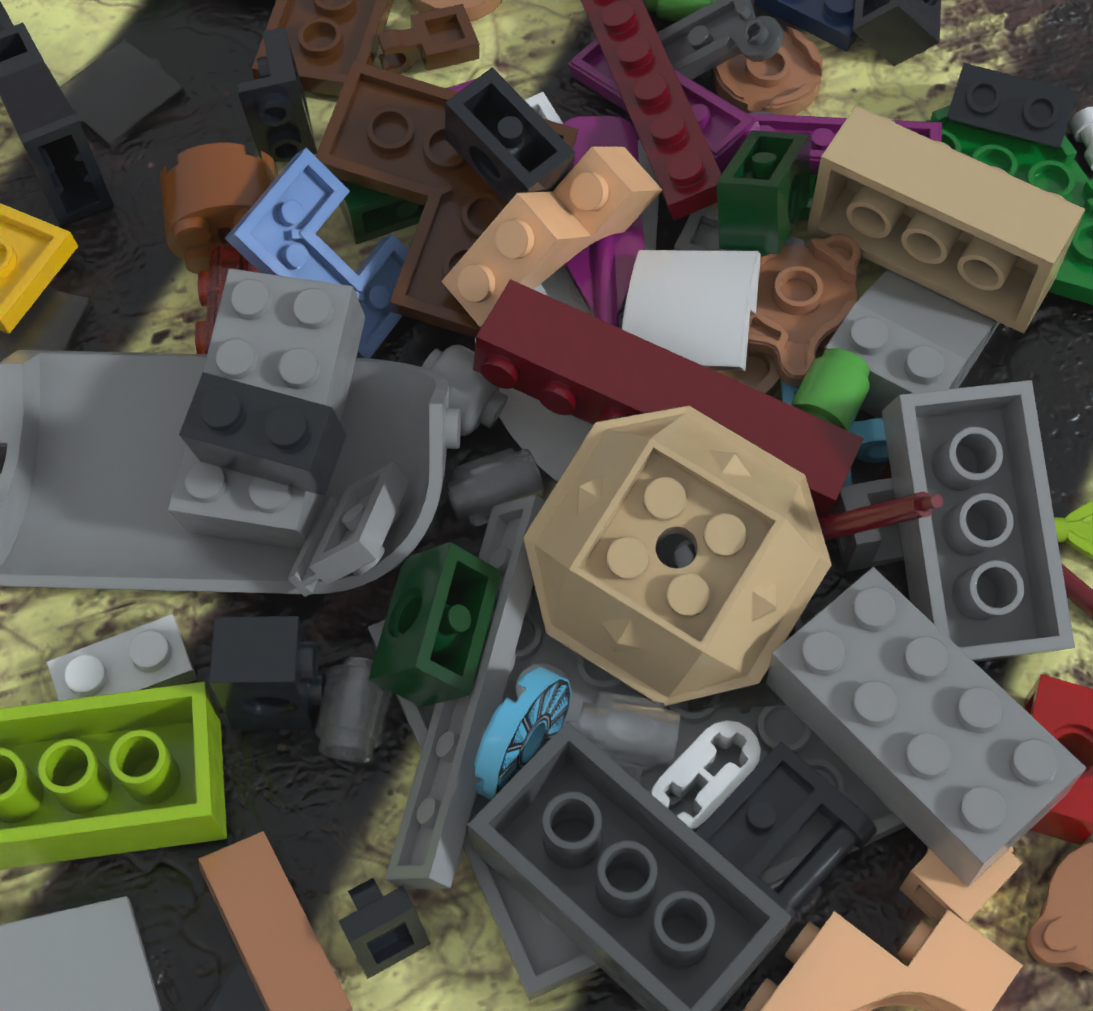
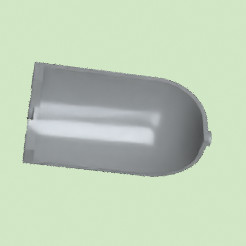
(102, 449)

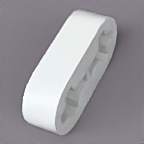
(694, 765)

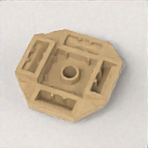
(662, 626)

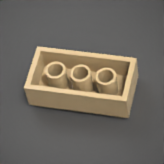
(942, 218)

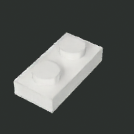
(130, 661)

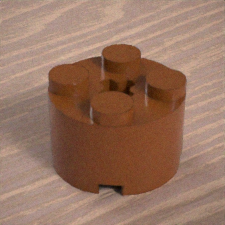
(209, 197)

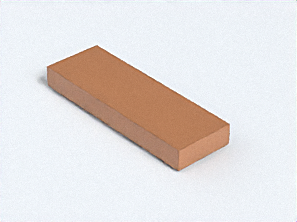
(271, 929)

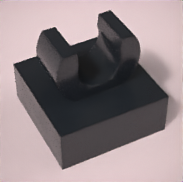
(382, 927)

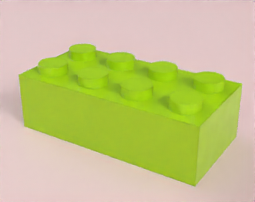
(110, 775)

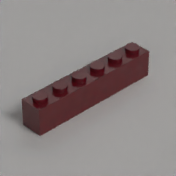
(607, 373)

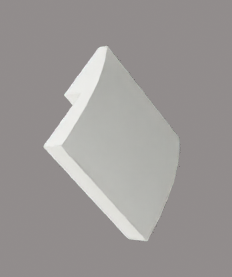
(695, 303)

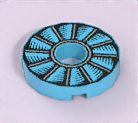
(521, 729)

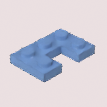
(282, 241)

